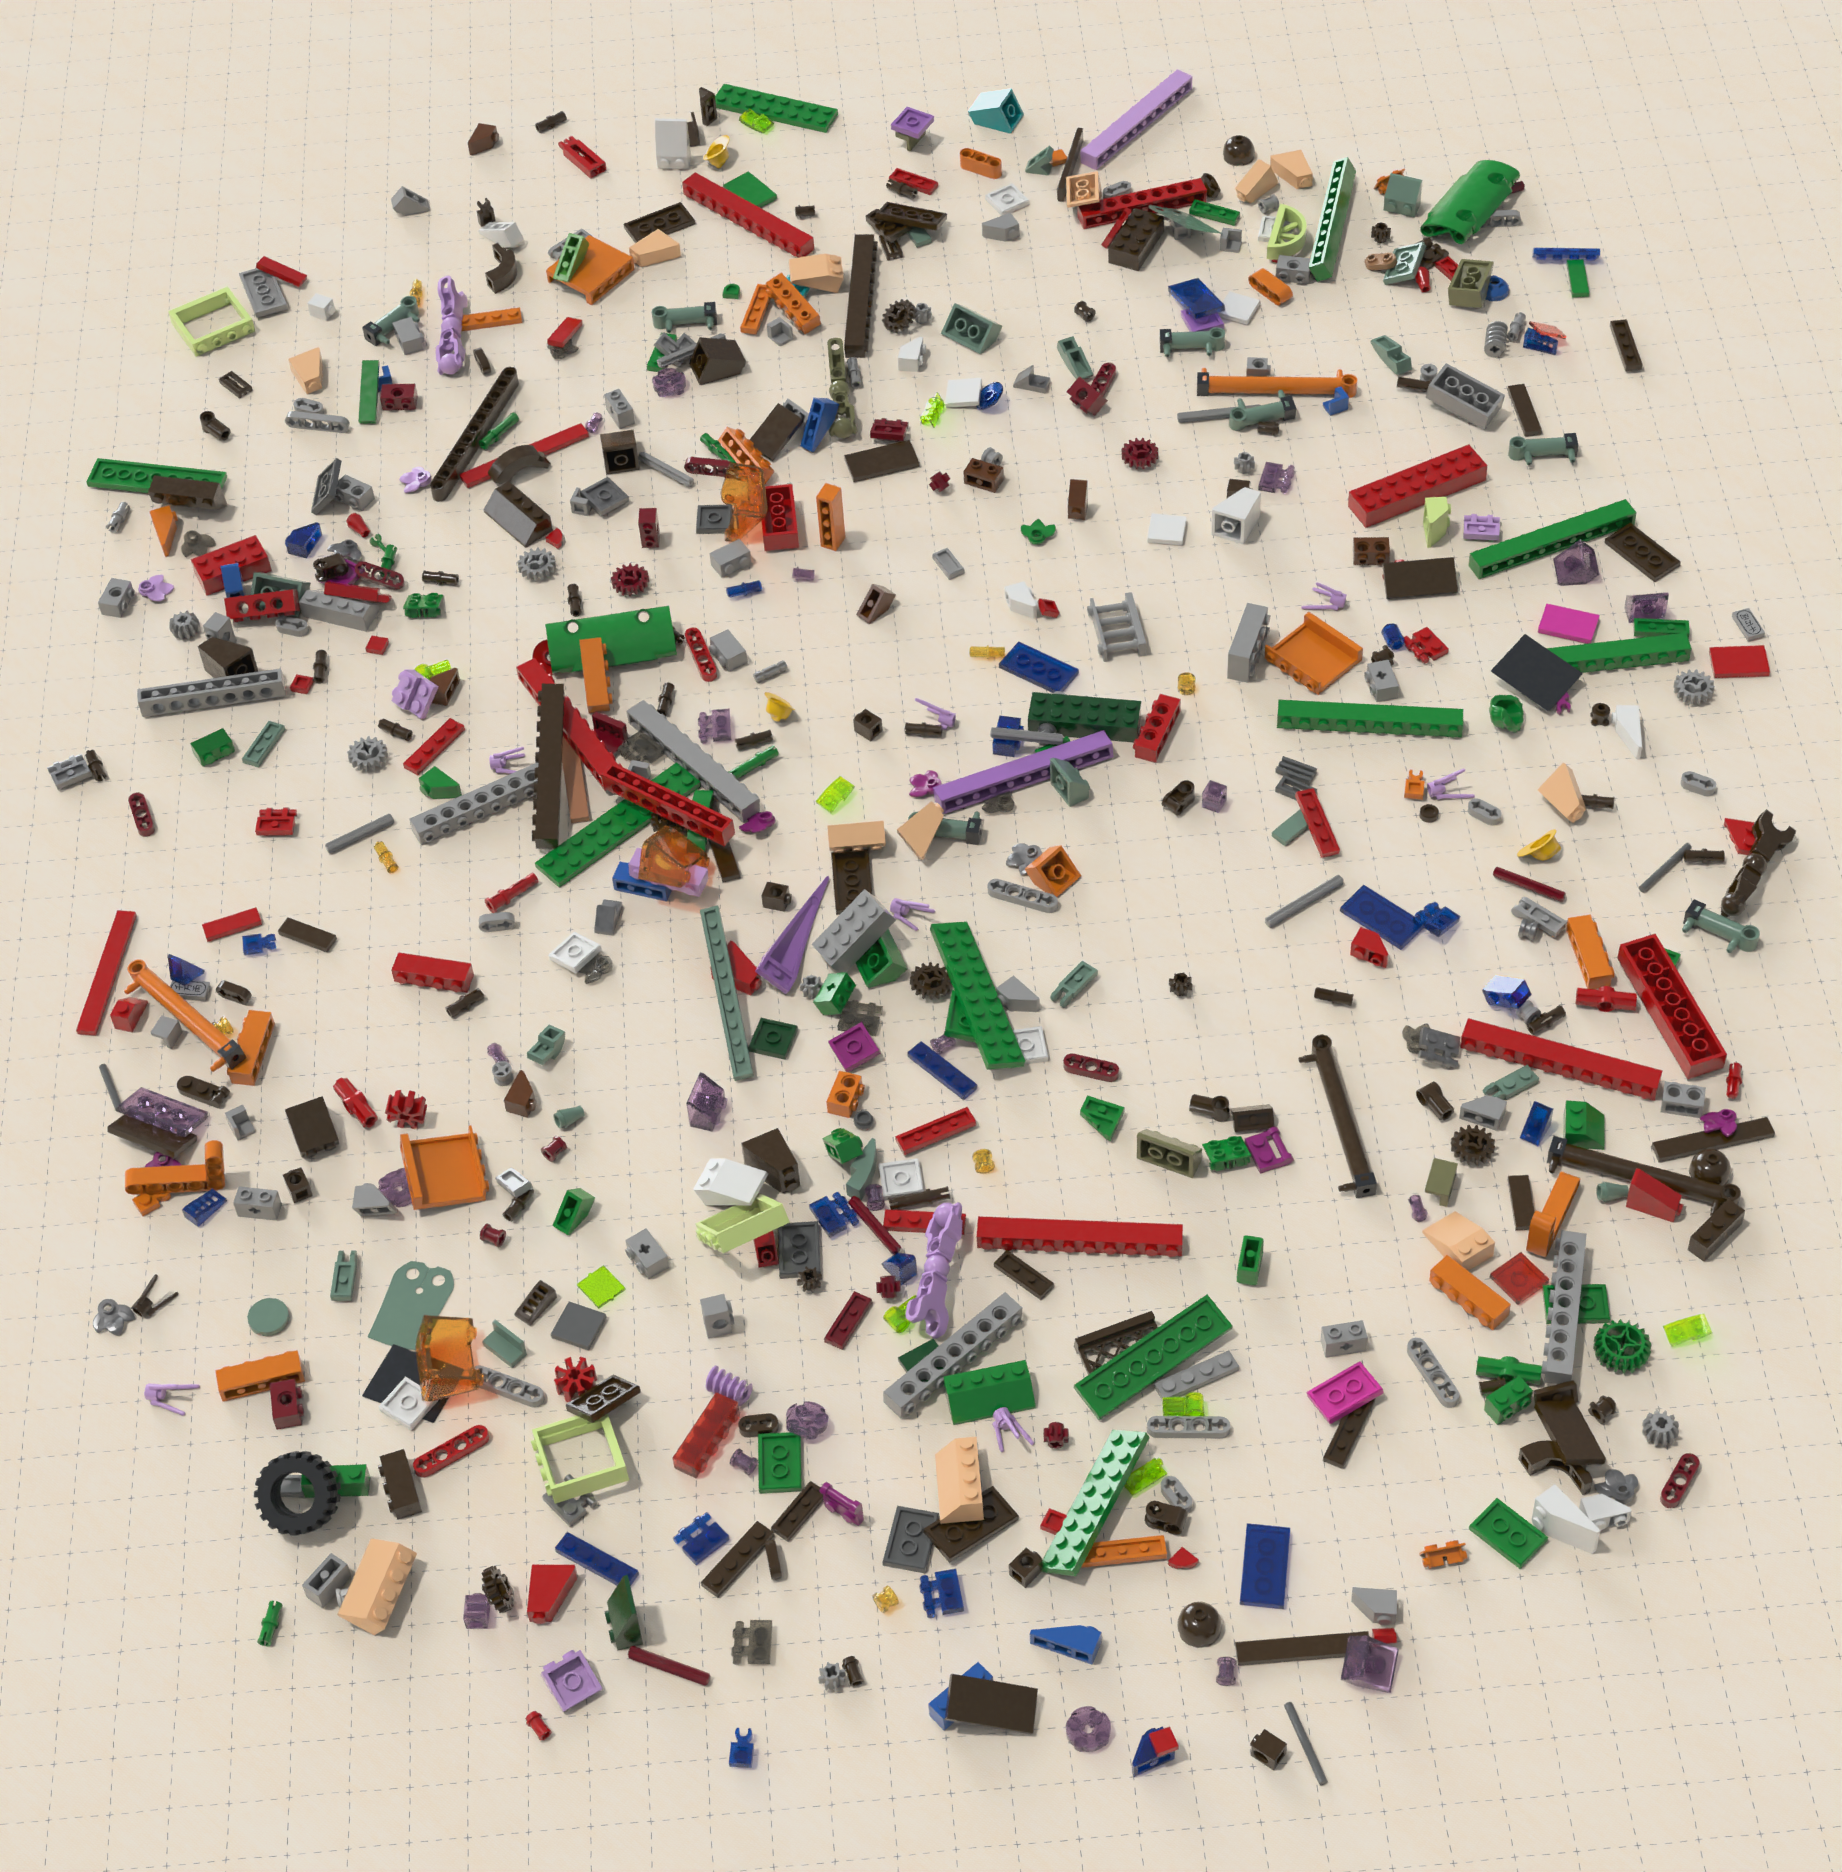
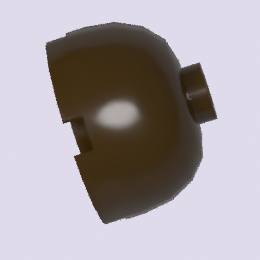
(1238, 150)
(1710, 1166)
(1199, 1624)

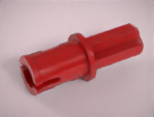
(1734, 1080)

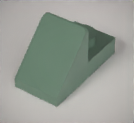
(1041, 163)

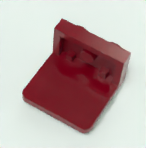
(610, 731)

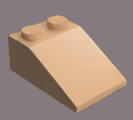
(1083, 189)
(817, 272)
(1460, 1240)

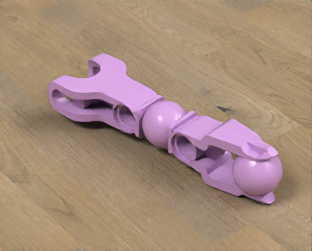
(452, 311)
(932, 1287)

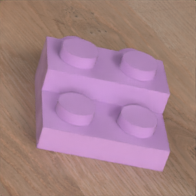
(414, 693)
(570, 1680)

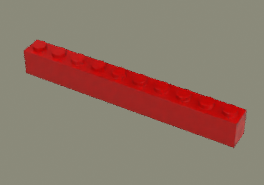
(748, 215)
(575, 729)
(1561, 1059)
(1079, 1236)

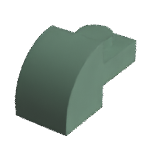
(548, 1045)

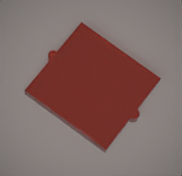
(1548, 330)

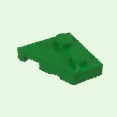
(1102, 1115)

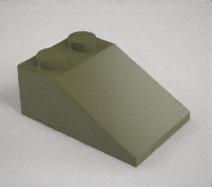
(1470, 283)

